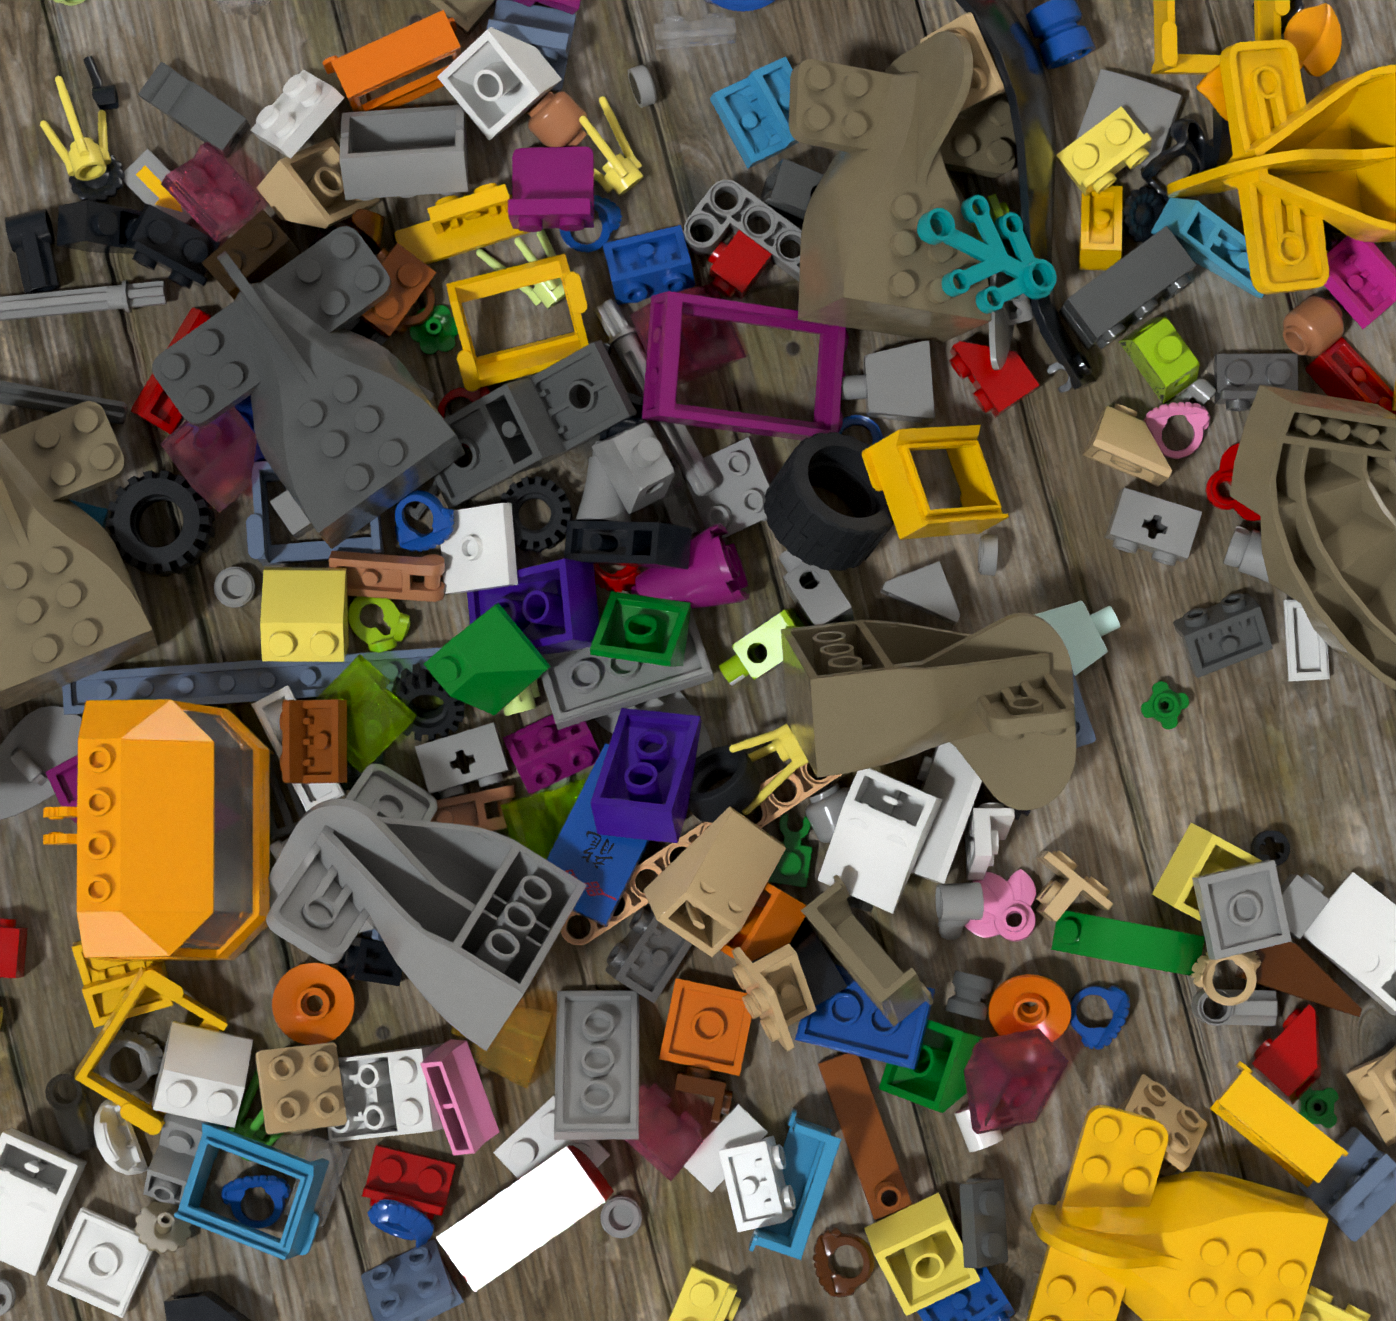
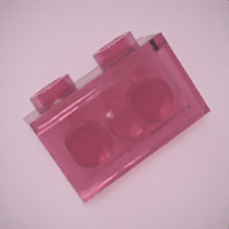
(212, 192)

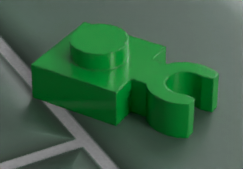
(795, 861)

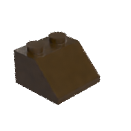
(256, 250)

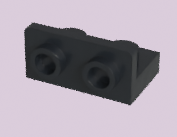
(171, 245)

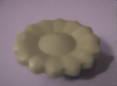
(160, 1229)

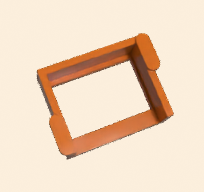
(395, 58)

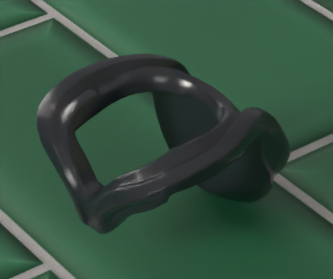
(1189, 143)

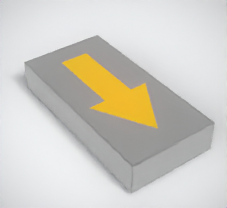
(145, 180)

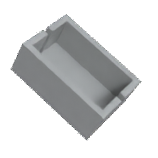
(404, 152)

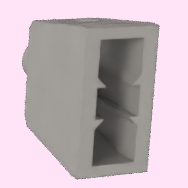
(895, 384)
(635, 465)
(817, 605)

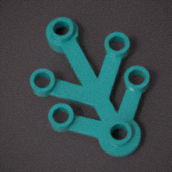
(990, 253)

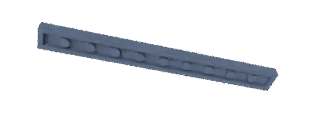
(229, 680)

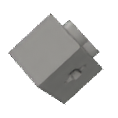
(1136, 509)
(439, 755)

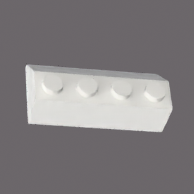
(954, 781)

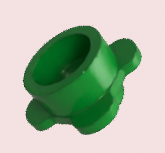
(1168, 716)
(1326, 1099)

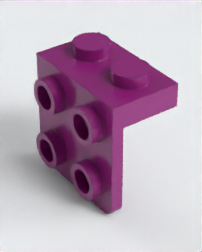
(552, 189)

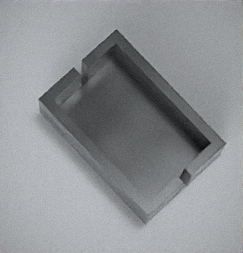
(1128, 290)

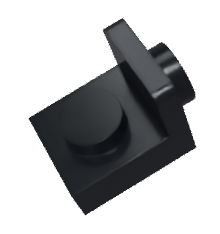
(370, 962)

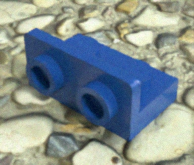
(649, 265)
(974, 1303)

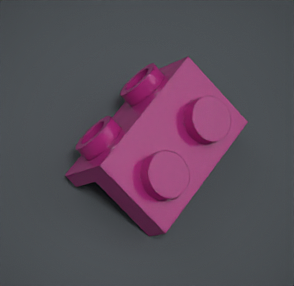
(1361, 279)

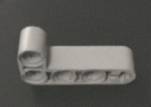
(736, 219)

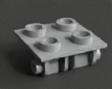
(739, 490)

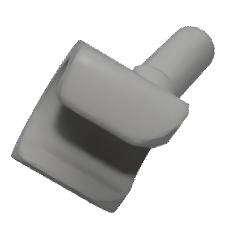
(1200, 391)

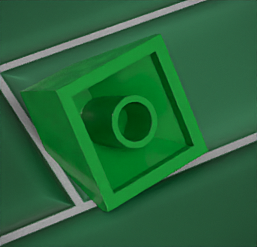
(488, 662)
(939, 1071)

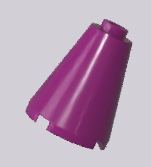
(712, 576)

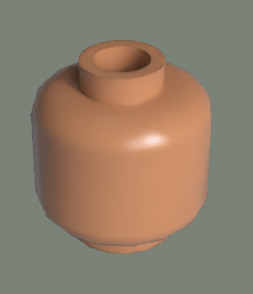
(556, 120)
(1313, 326)

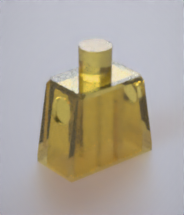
(516, 1046)

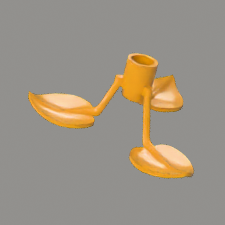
(1314, 35)

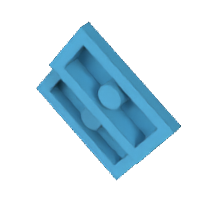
(758, 112)

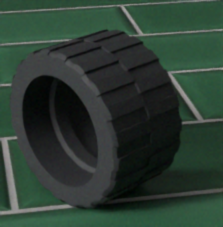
(811, 527)

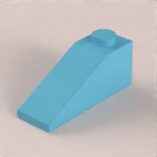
(1208, 241)

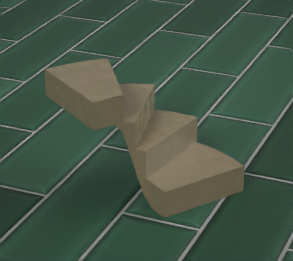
(1327, 510)

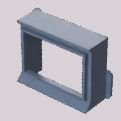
(260, 537)

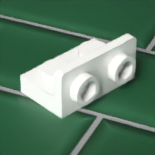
(982, 836)
(757, 1184)

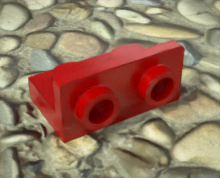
(409, 1179)

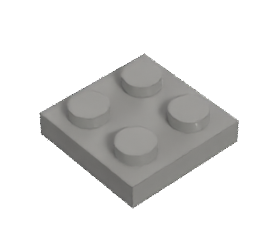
(1241, 909)

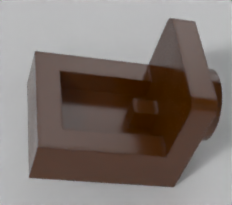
(699, 1082)

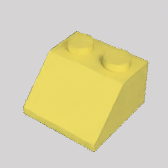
(304, 614)
(1196, 856)
(921, 1254)

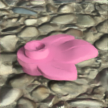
(1001, 901)

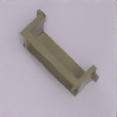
(861, 956)

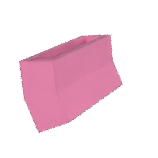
(459, 1097)

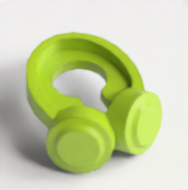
(373, 637)

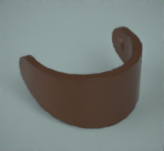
(368, 225)

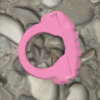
(1195, 415)

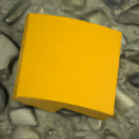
(108, 981)

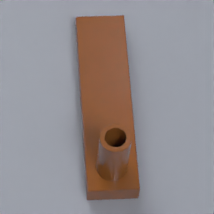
(865, 1134)

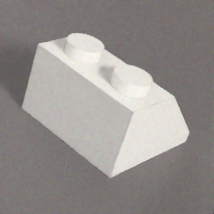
(498, 80)
(202, 1074)

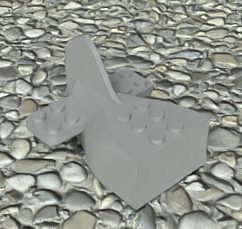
(451, 900)

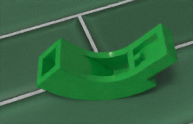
(1127, 942)

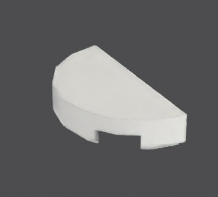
(118, 1140)

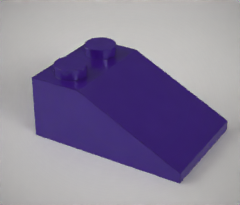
(550, 605)
(647, 776)

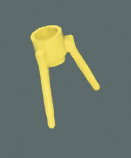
(86, 158)
(620, 171)
(787, 748)

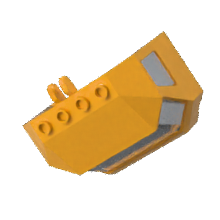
(168, 832)

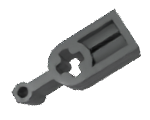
(194, 109)

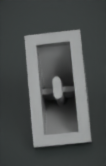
(926, 591)

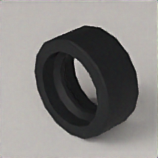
(736, 792)

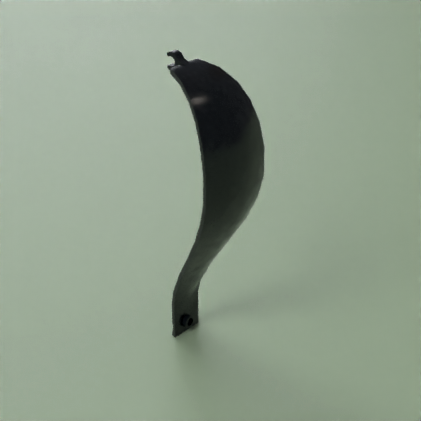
(1036, 156)

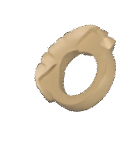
(1205, 969)

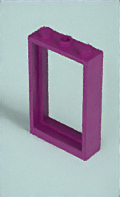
(663, 367)

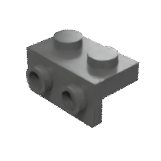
(983, 1222)

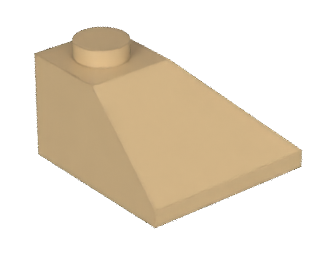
(311, 187)
(1127, 446)

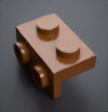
(408, 280)
(314, 741)

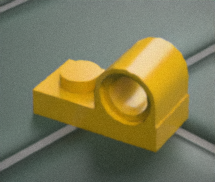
(1101, 229)

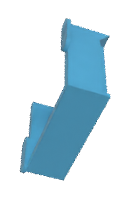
(809, 1160)
(302, 1219)

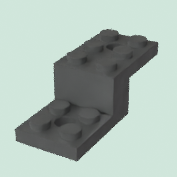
(533, 422)

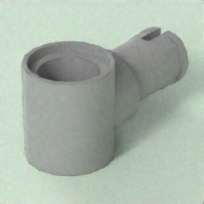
(957, 906)

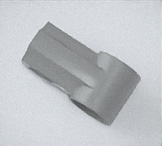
(1257, 1010)

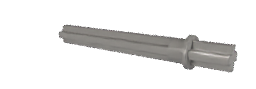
(83, 300)
(630, 352)

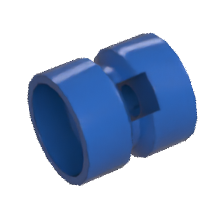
(1063, 38)

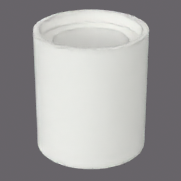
(975, 1141)

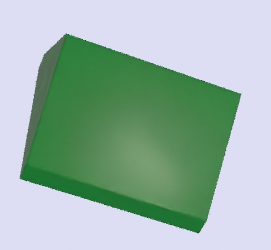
(643, 630)

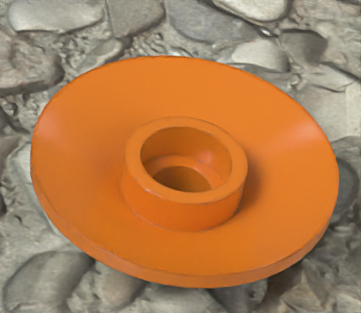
(292, 1008)
(1050, 1013)

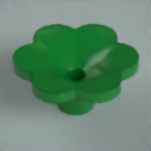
(440, 339)

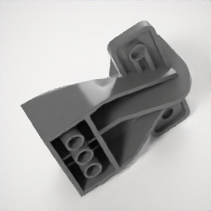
(327, 404)

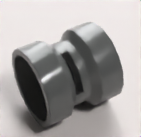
(970, 994)

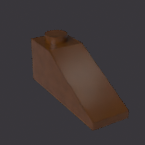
(1295, 973)

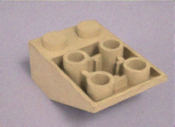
(715, 881)

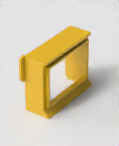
(1168, 61)
(527, 358)
(894, 472)
(133, 1108)
(1276, 1128)

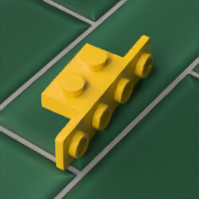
(461, 225)

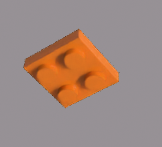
(706, 1027)

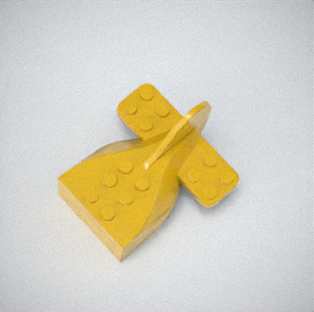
(1302, 162)
(1168, 1243)

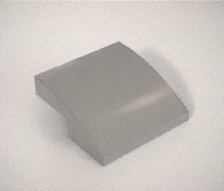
(1147, 104)

